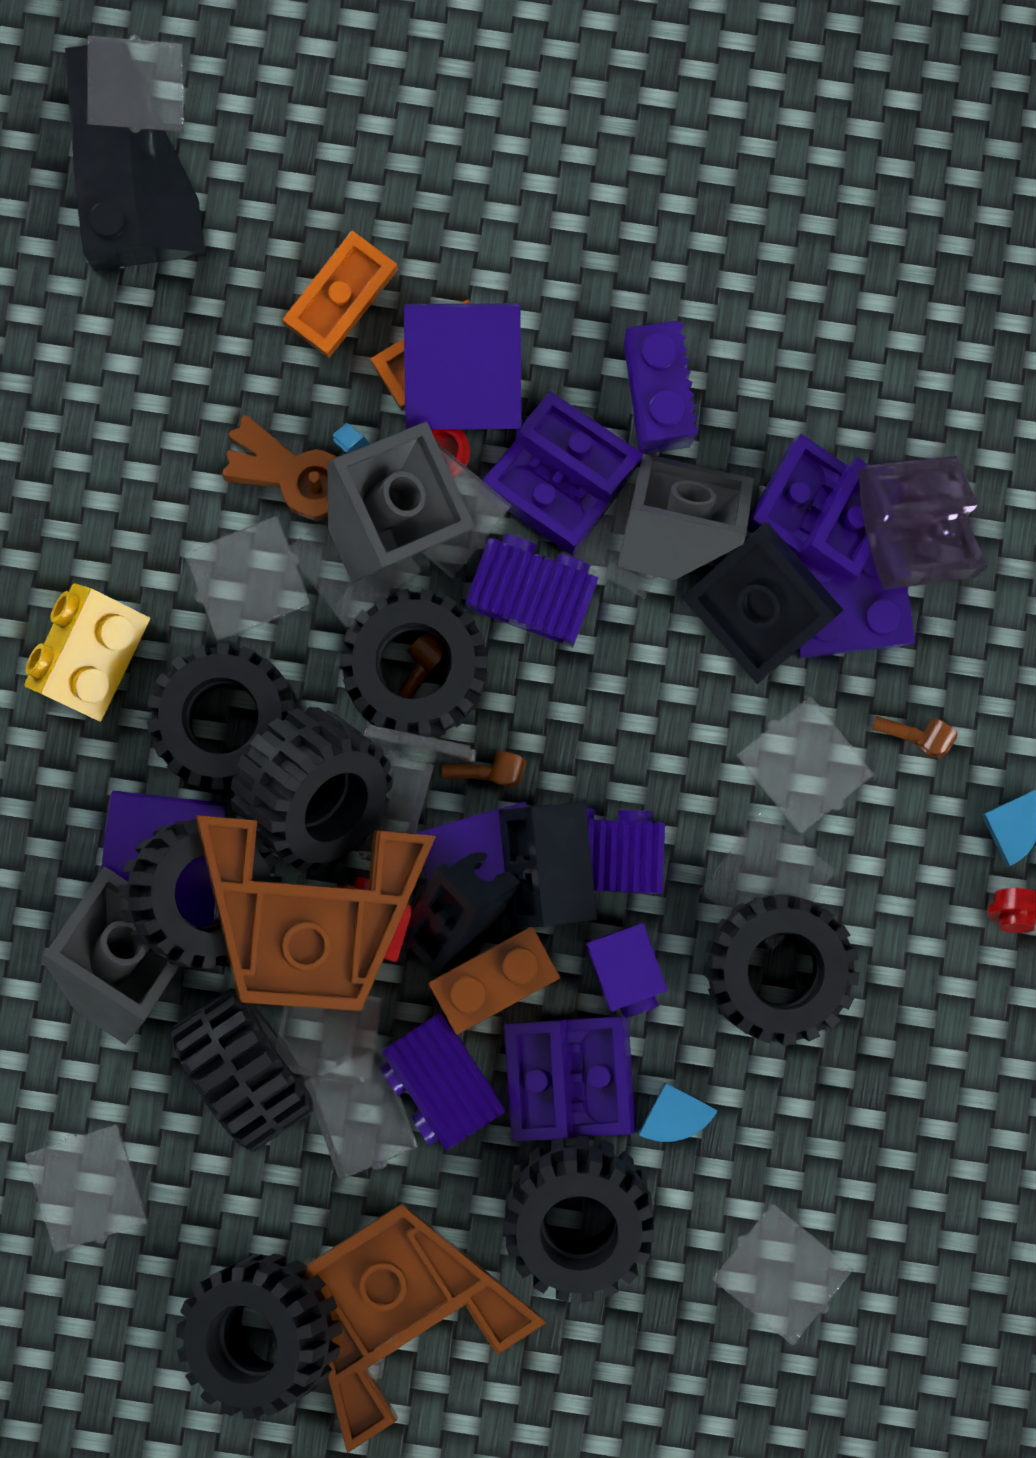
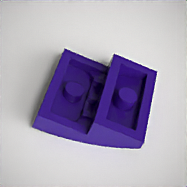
(463, 365)
(562, 472)
(816, 509)
(134, 818)
(570, 1078)

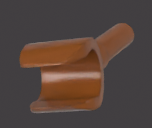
(429, 655)
(934, 741)
(505, 770)

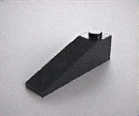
(128, 188)

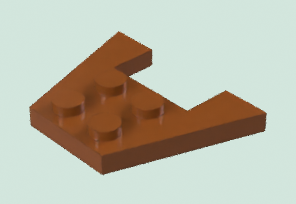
(307, 940)
(389, 1289)

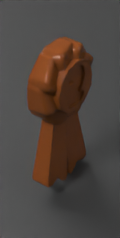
(300, 477)

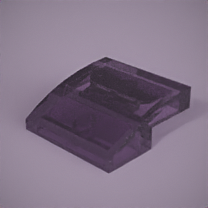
(920, 522)

